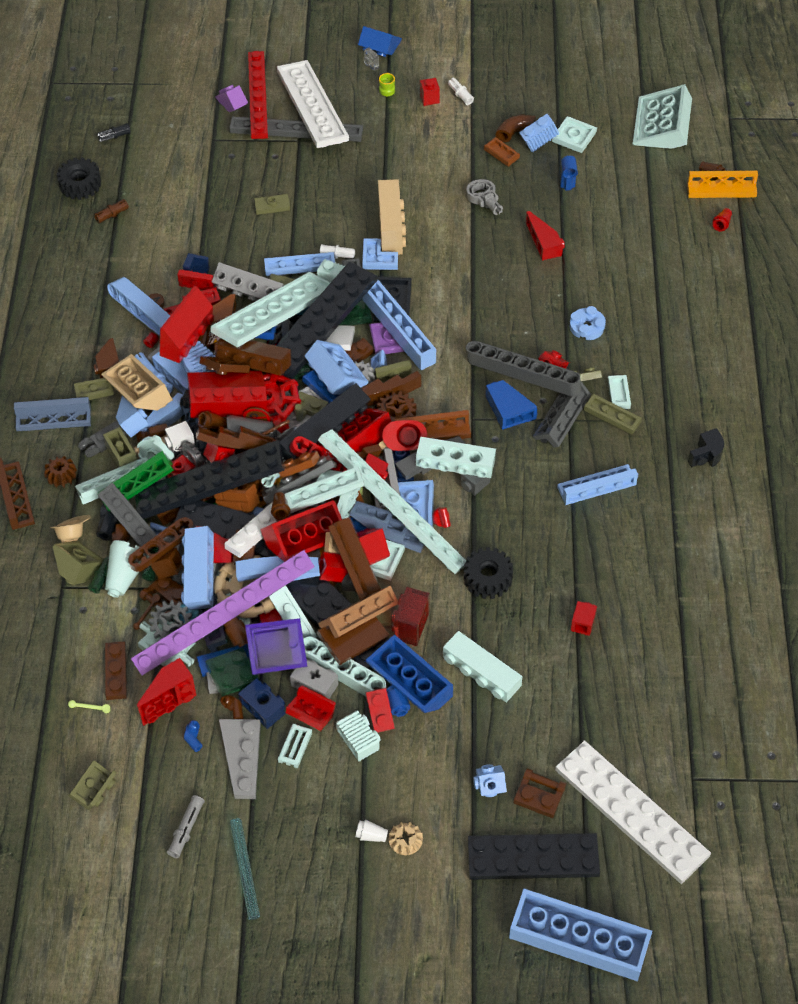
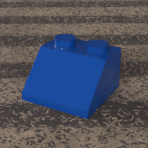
(379, 41)

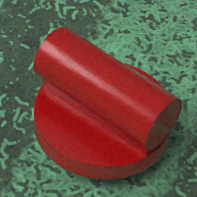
(441, 517)

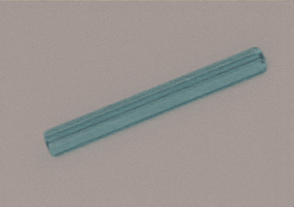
(244, 869)

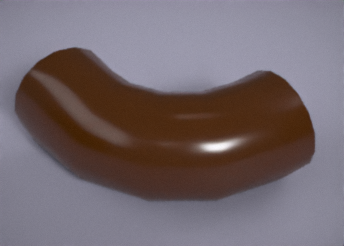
(513, 125)

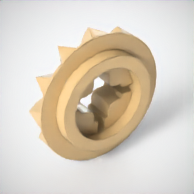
(401, 846)

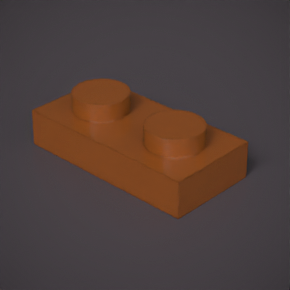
(302, 463)

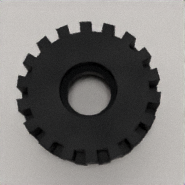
(76, 170)
(488, 584)

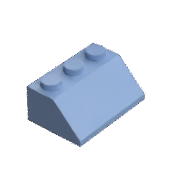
(334, 367)

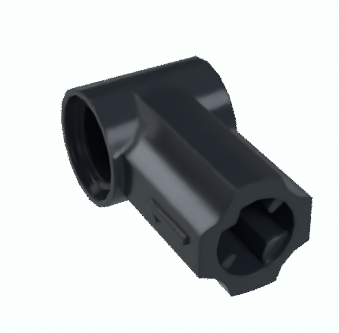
(107, 524)

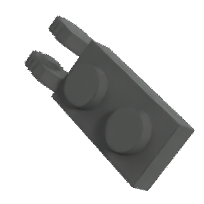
(96, 441)

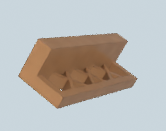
(360, 612)

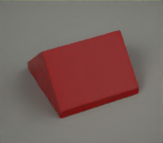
(374, 544)

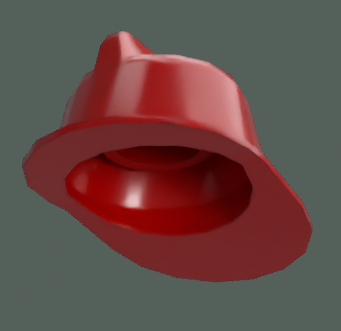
(403, 435)

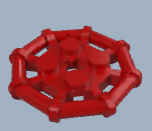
(278, 397)

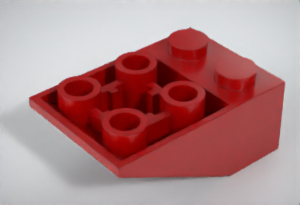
(167, 691)

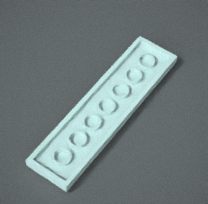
(270, 310)

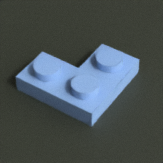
(377, 260)

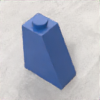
(509, 405)

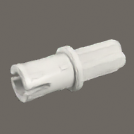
(460, 91)
(338, 251)

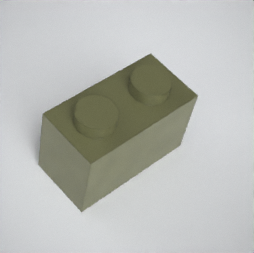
(119, 447)

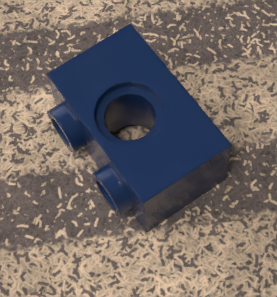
(266, 713)

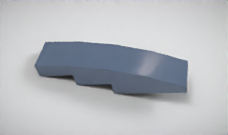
(393, 529)

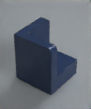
(196, 263)

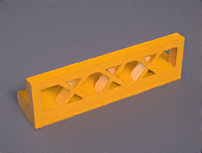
(722, 187)

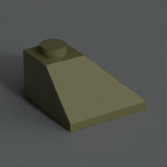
(76, 561)

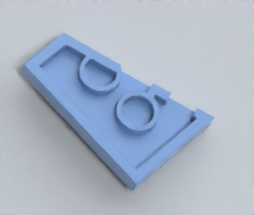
(420, 497)

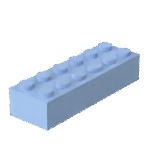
(580, 934)

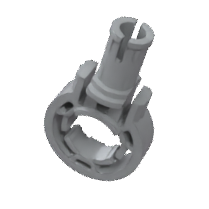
(488, 198)

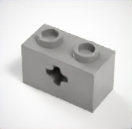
(315, 678)

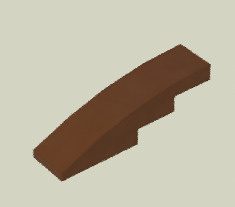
(377, 389)
(242, 440)

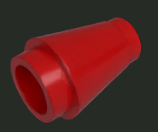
(722, 220)

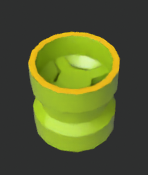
(387, 85)

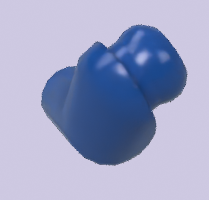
(191, 734)

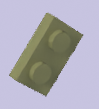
(92, 785)

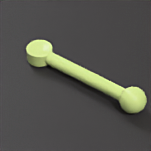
(105, 708)

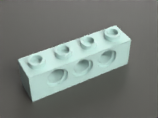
(455, 457)

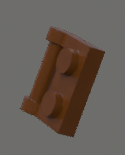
(166, 589)
(538, 799)

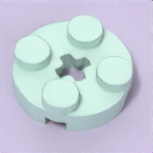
(153, 445)

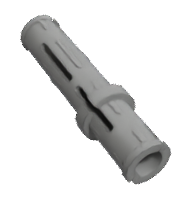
(182, 835)

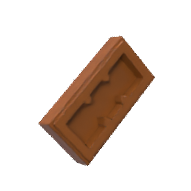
(501, 151)

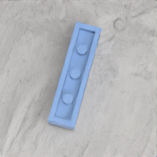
(296, 263)

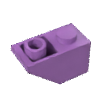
(232, 98)

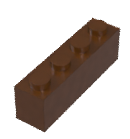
(257, 355)

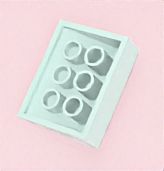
(663, 118)

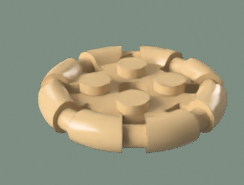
(224, 587)

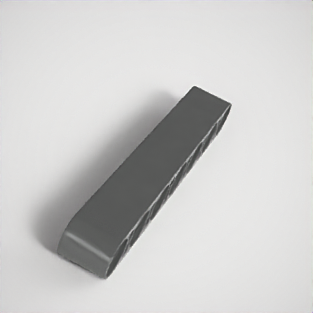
(524, 368)

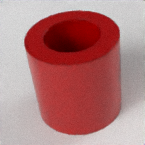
(151, 340)

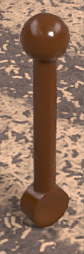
(156, 599)

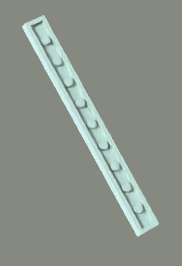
(394, 502)

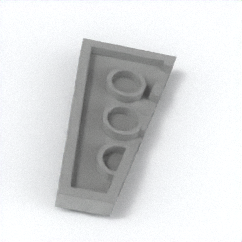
(241, 746)

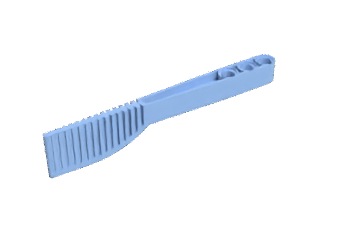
(154, 317)

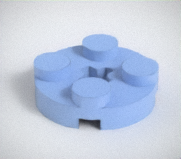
(589, 315)

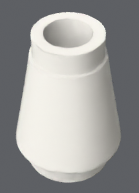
(370, 832)

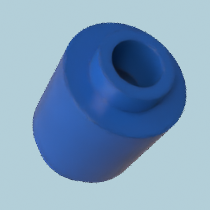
(398, 702)

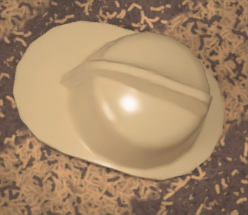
(70, 529)

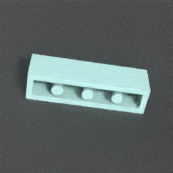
(482, 666)

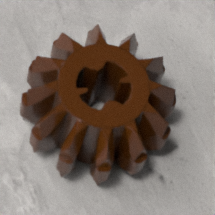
(60, 471)

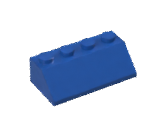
(411, 675)

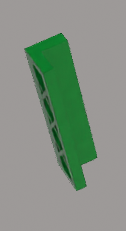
(143, 476)

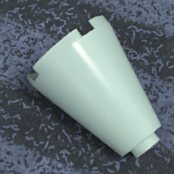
(119, 572)

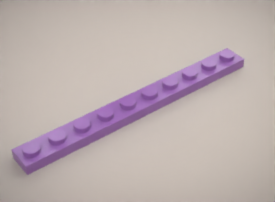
(222, 612)

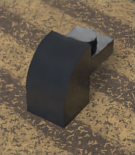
(710, 449)

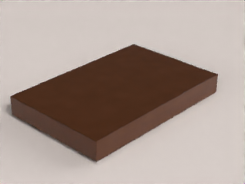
(354, 641)

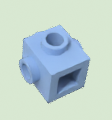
(490, 780)

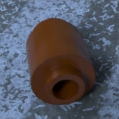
(236, 631)

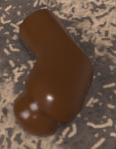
(233, 705)

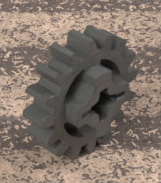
(162, 618)

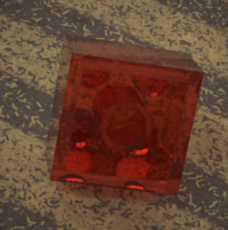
(411, 615)

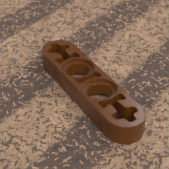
(158, 541)

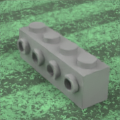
(243, 282)

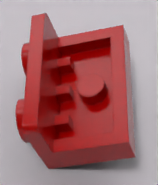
(311, 708)

